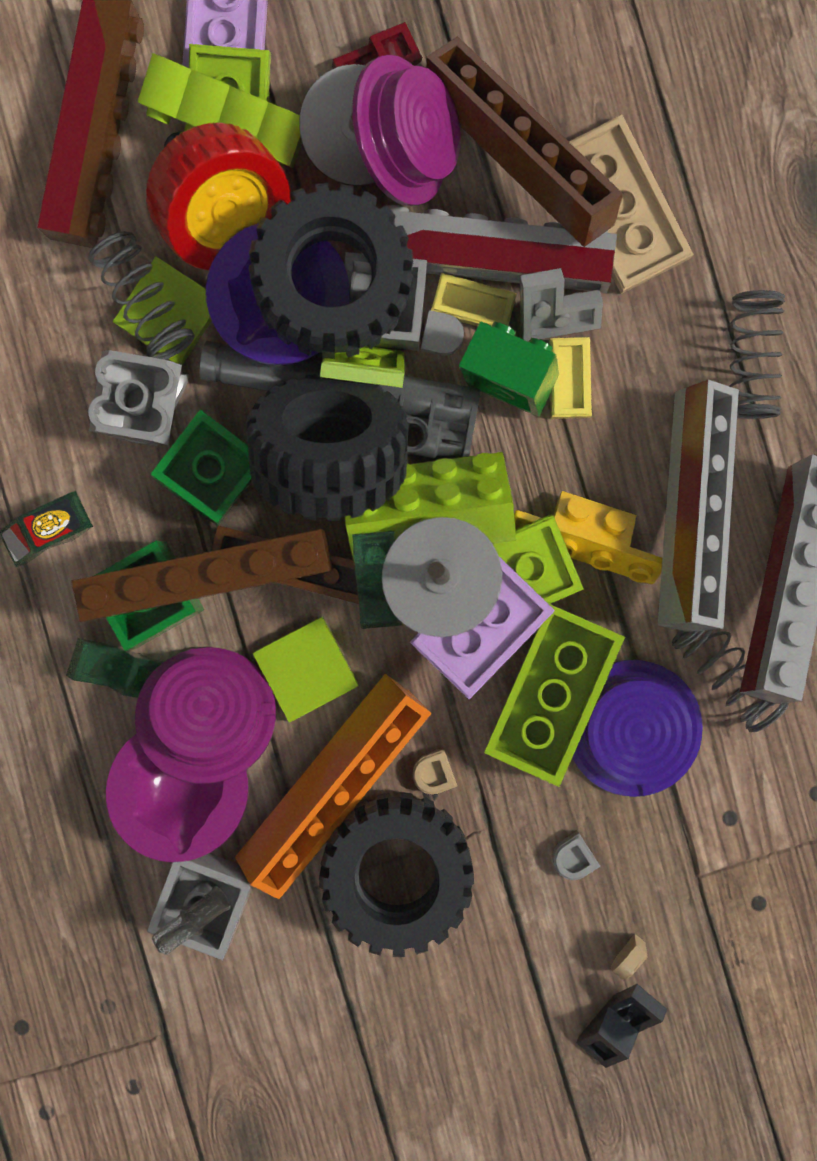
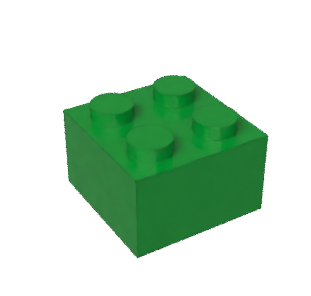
(510, 367)
(206, 468)
(143, 626)

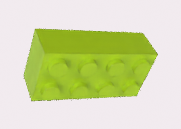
(456, 488)
(554, 695)

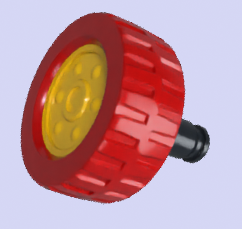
(211, 188)

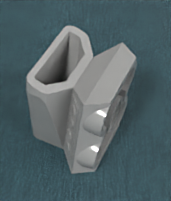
(136, 397)

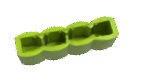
(199, 99)

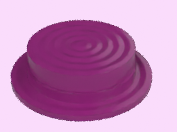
(405, 128)
(205, 715)
(169, 816)

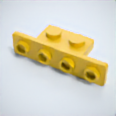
(600, 537)

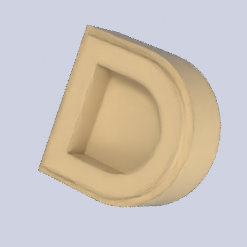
(433, 773)
(630, 958)

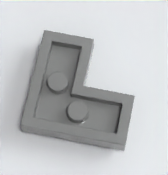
(551, 314)

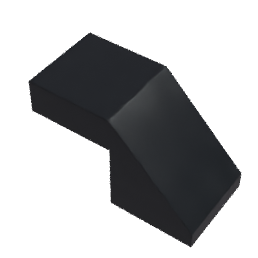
(617, 1025)

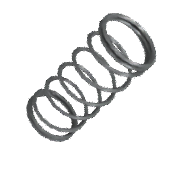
(163, 336)
(756, 411)
(680, 642)

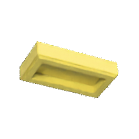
(473, 301)
(573, 386)

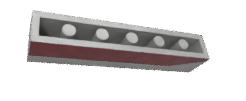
(505, 249)
(698, 508)
(788, 599)

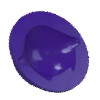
(315, 273)
(640, 731)

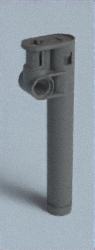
(436, 408)

